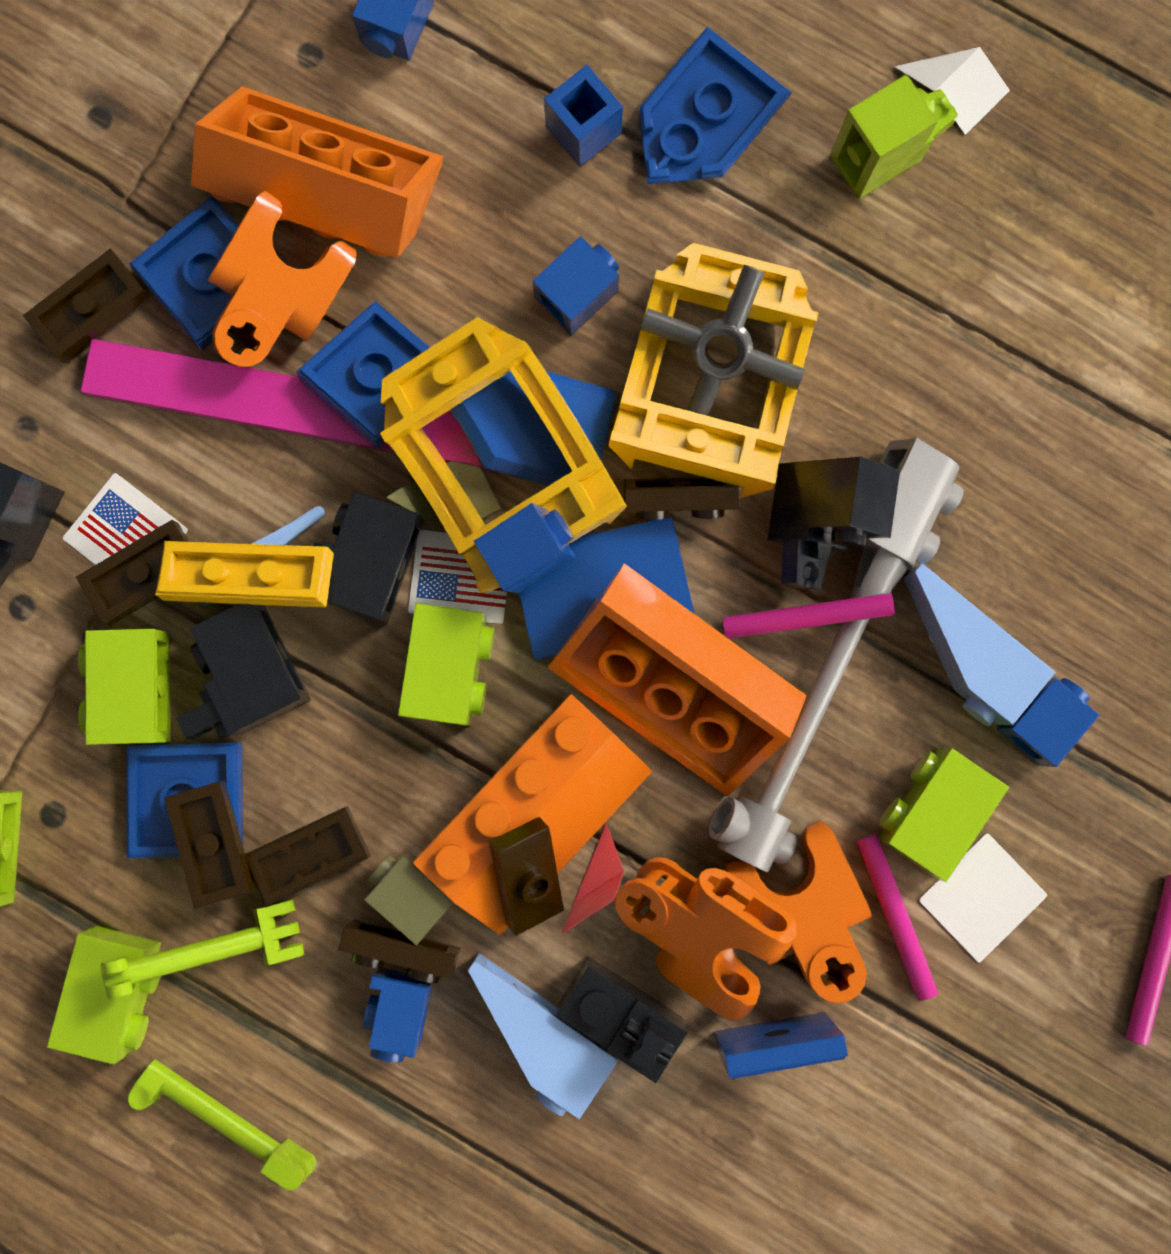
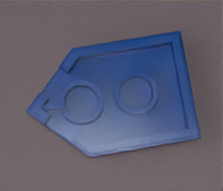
(706, 112)
(513, 437)

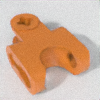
(267, 290)
(823, 910)
(700, 927)

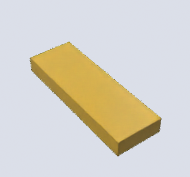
(245, 574)

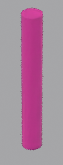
(809, 615)
(897, 917)
(1153, 972)

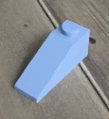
(978, 655)
(552, 1054)

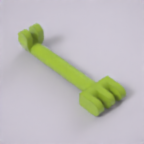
(120, 974)
(284, 1163)

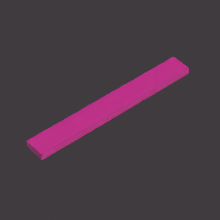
(238, 397)

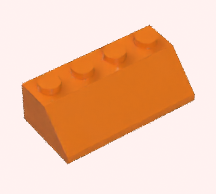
(318, 167)
(678, 682)
(566, 774)

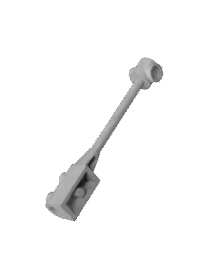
(925, 488)

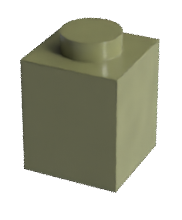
(406, 897)

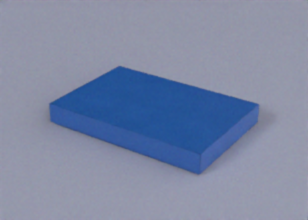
(564, 596)

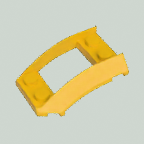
(450, 375)
(698, 441)

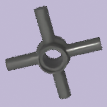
(731, 325)

